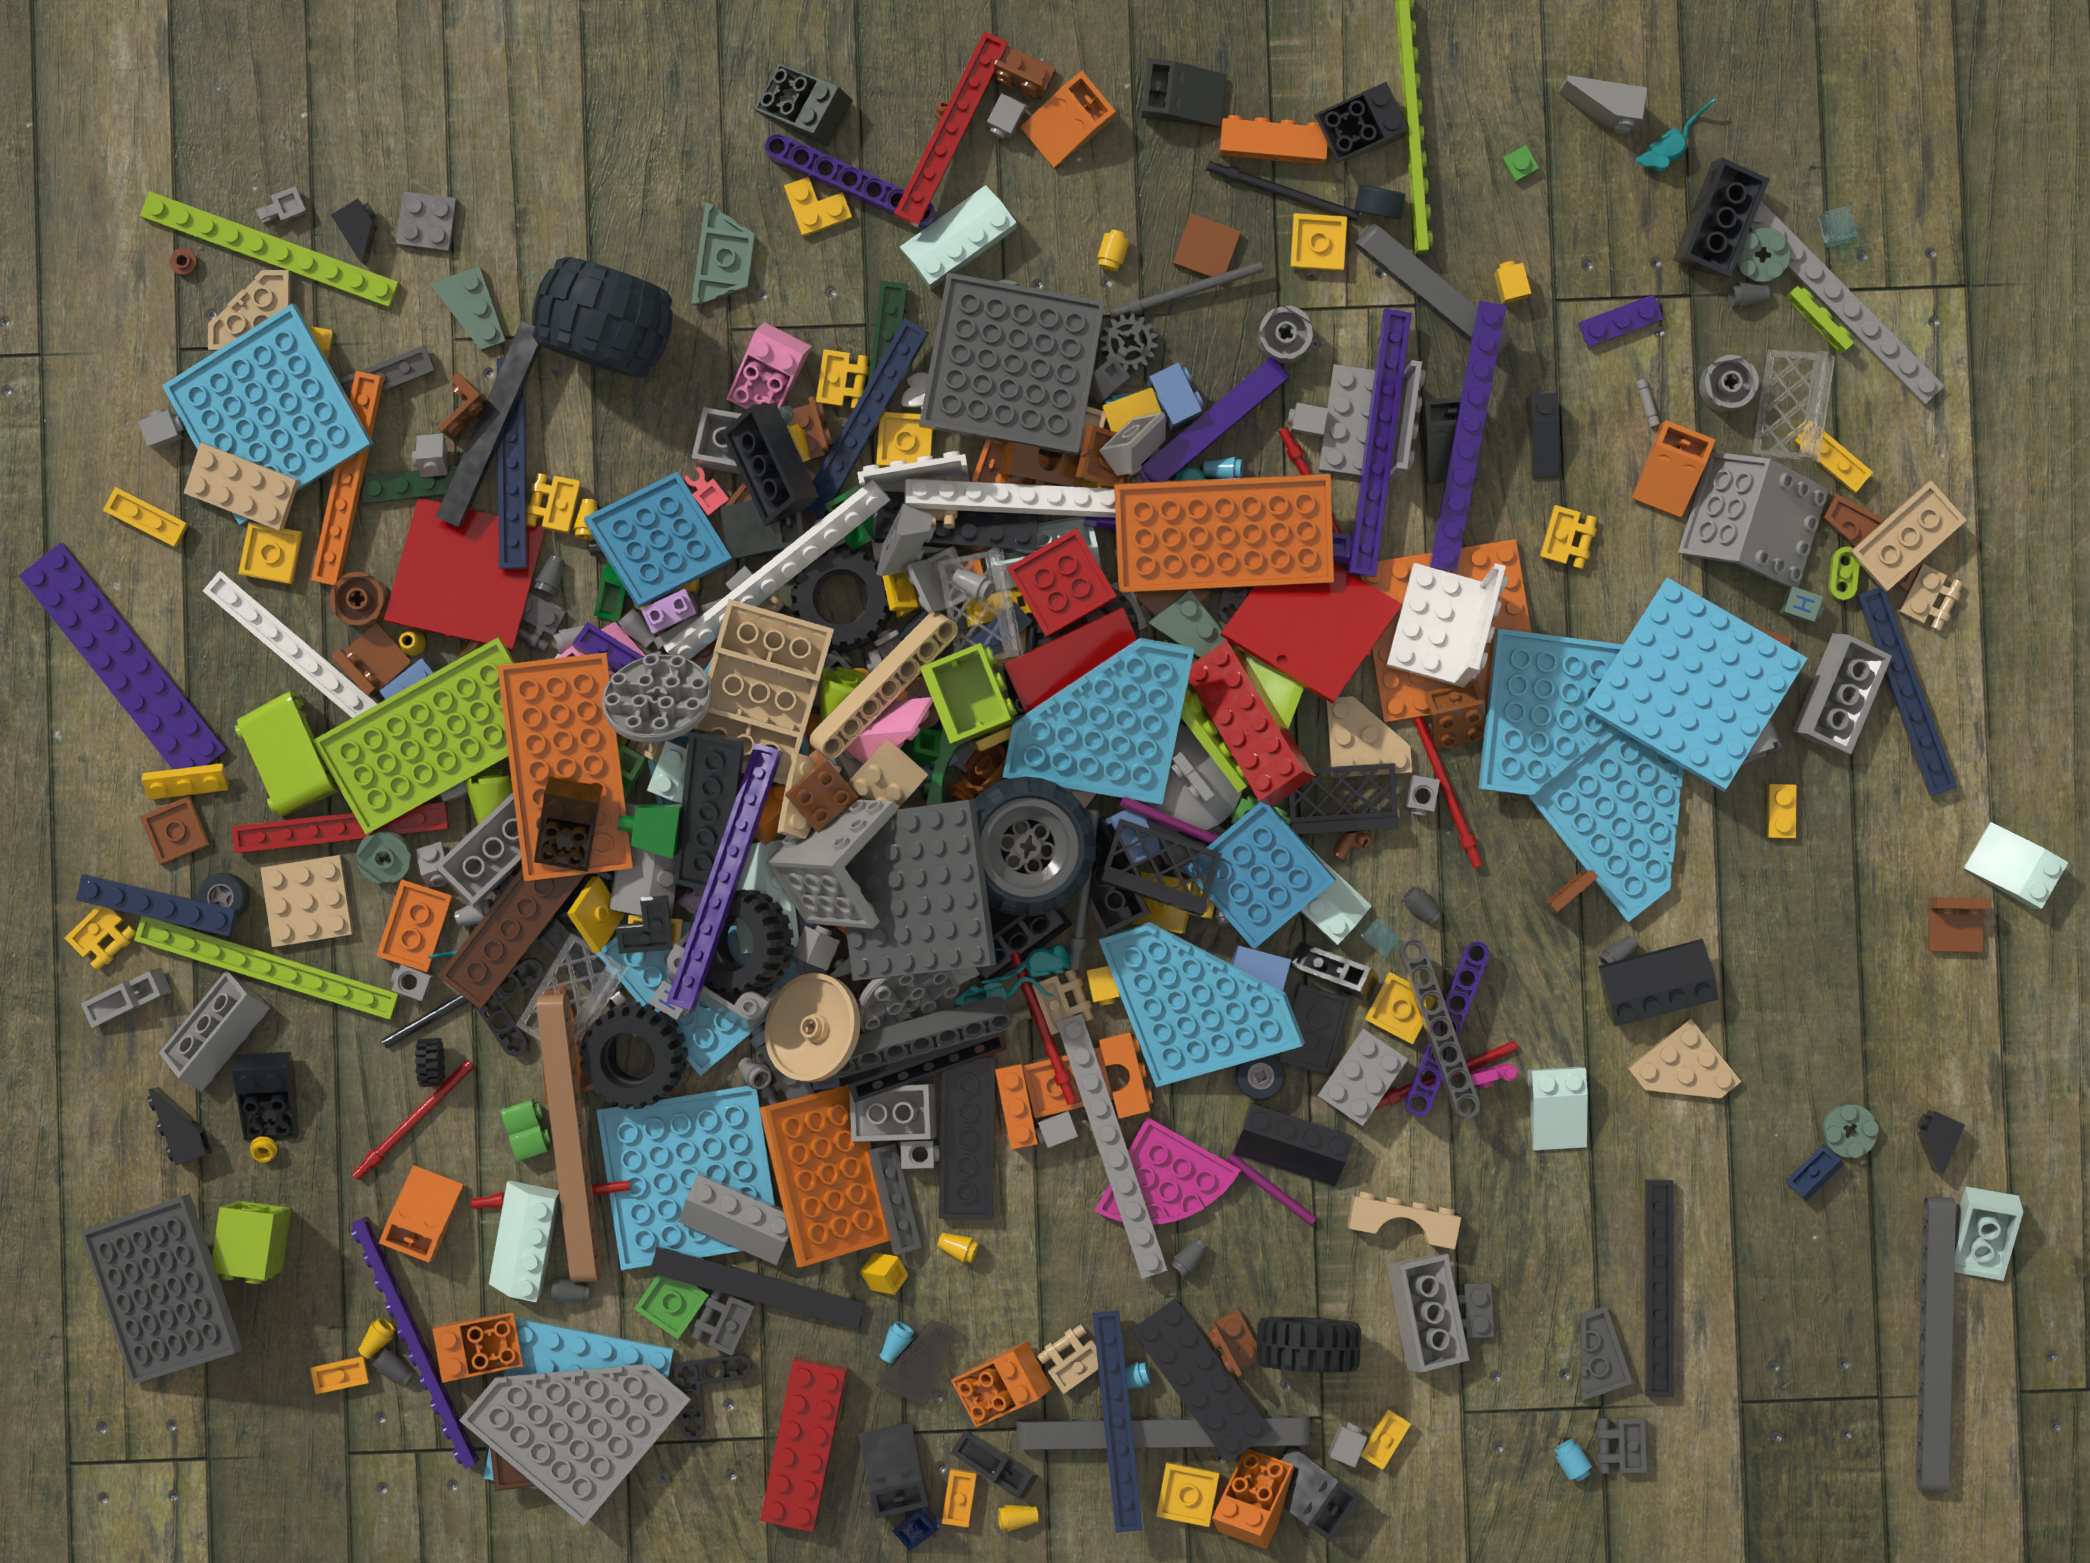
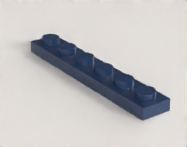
(157, 905)

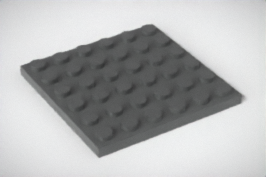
(1012, 364)
(927, 892)
(161, 1290)

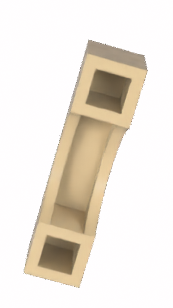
(1370, 1214)

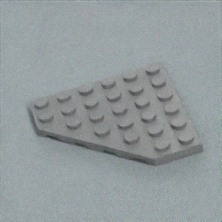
(576, 1427)

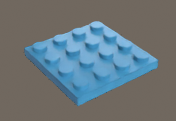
(657, 539)
(1262, 874)

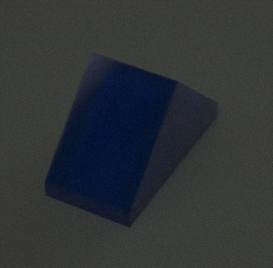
(917, 1527)

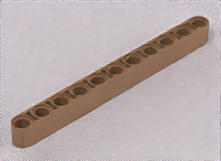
(569, 1137)

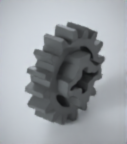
(1118, 336)

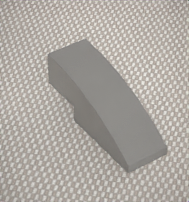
(126, 997)

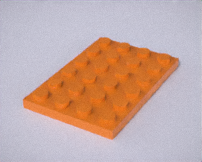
(823, 1177)

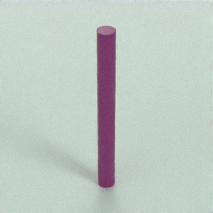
(1168, 820)
(1272, 1189)

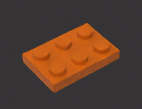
(414, 925)
(1046, 1095)

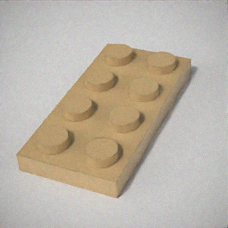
(241, 486)
(1907, 536)

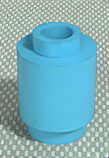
(1573, 1460)

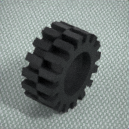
(430, 1062)

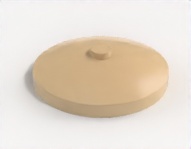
(812, 1027)

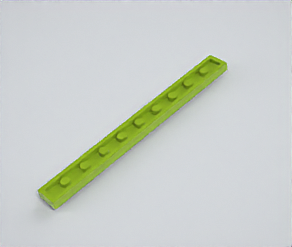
(1412, 108)
(269, 249)
(267, 967)

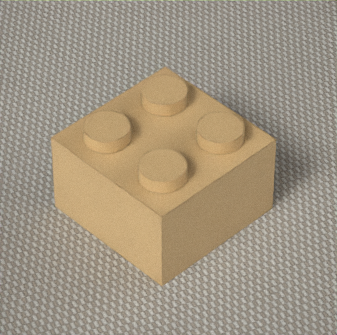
(887, 775)

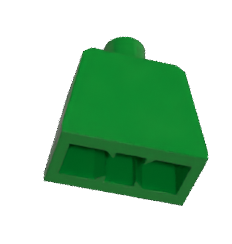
(654, 828)

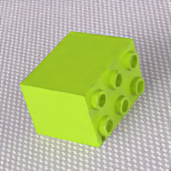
(969, 694)
(250, 1241)

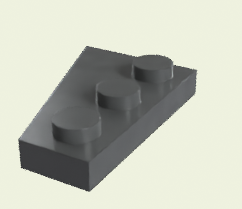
(1601, 1356)

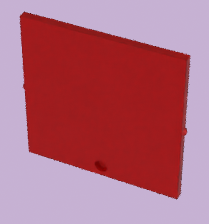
(454, 581)
(1313, 629)
(1067, 658)

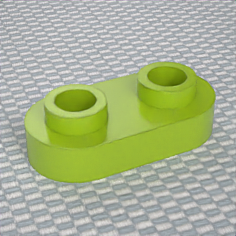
(1843, 574)

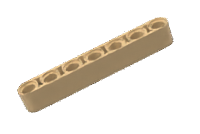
(933, 634)

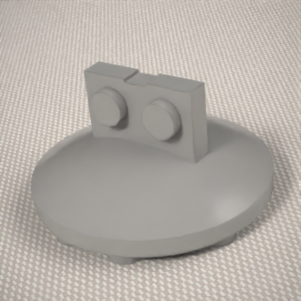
(657, 698)
(1196, 786)
(904, 998)

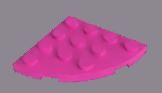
(1172, 1175)

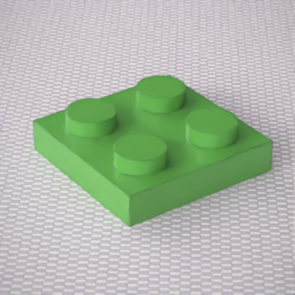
(671, 1304)

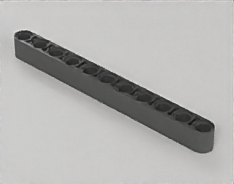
(1936, 1344)
(1148, 1432)

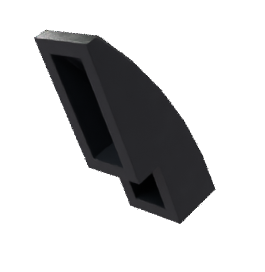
(994, 1464)

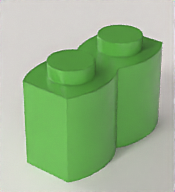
(526, 1129)

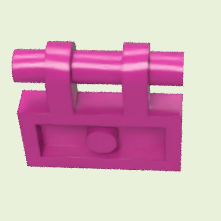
(1483, 1077)

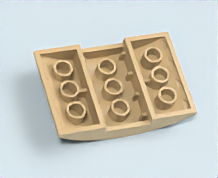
(765, 679)

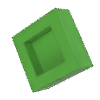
(1520, 163)

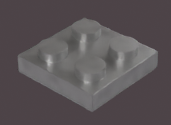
(426, 221)

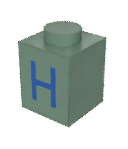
(1802, 605)

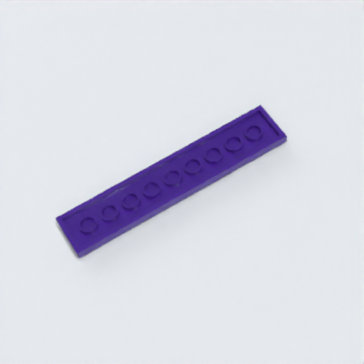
(121, 660)

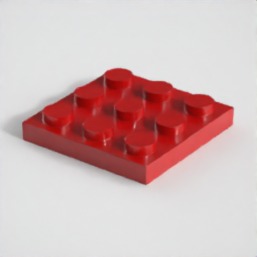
(1061, 583)

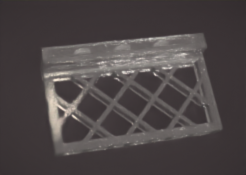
(1816, 405)
(1002, 599)
(594, 1002)

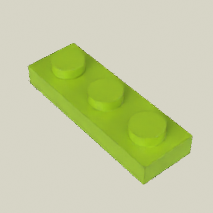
(1820, 319)

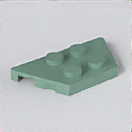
(722, 257)

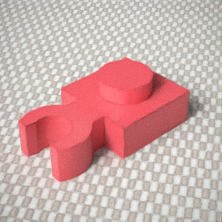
(709, 494)

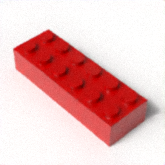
(1249, 723)
(804, 1444)

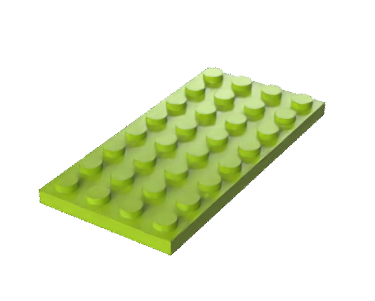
(420, 739)

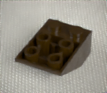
(568, 824)

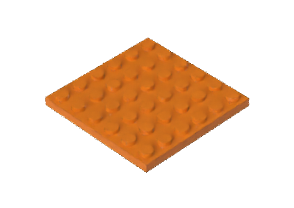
(1404, 693)

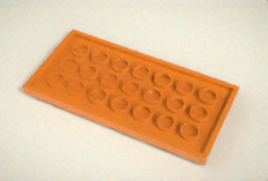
(1224, 532)
(561, 732)

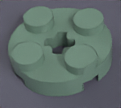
(1772, 267)
(385, 871)
(1865, 1129)

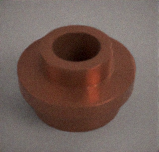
(191, 263)

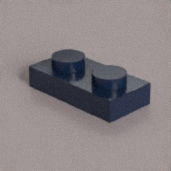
(1814, 1173)

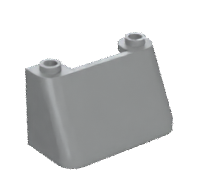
(742, 1009)

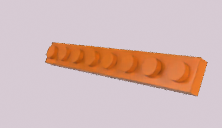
(346, 487)

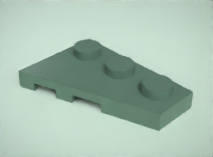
(472, 305)
(1189, 624)

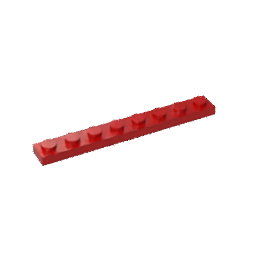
(950, 130)
(332, 829)

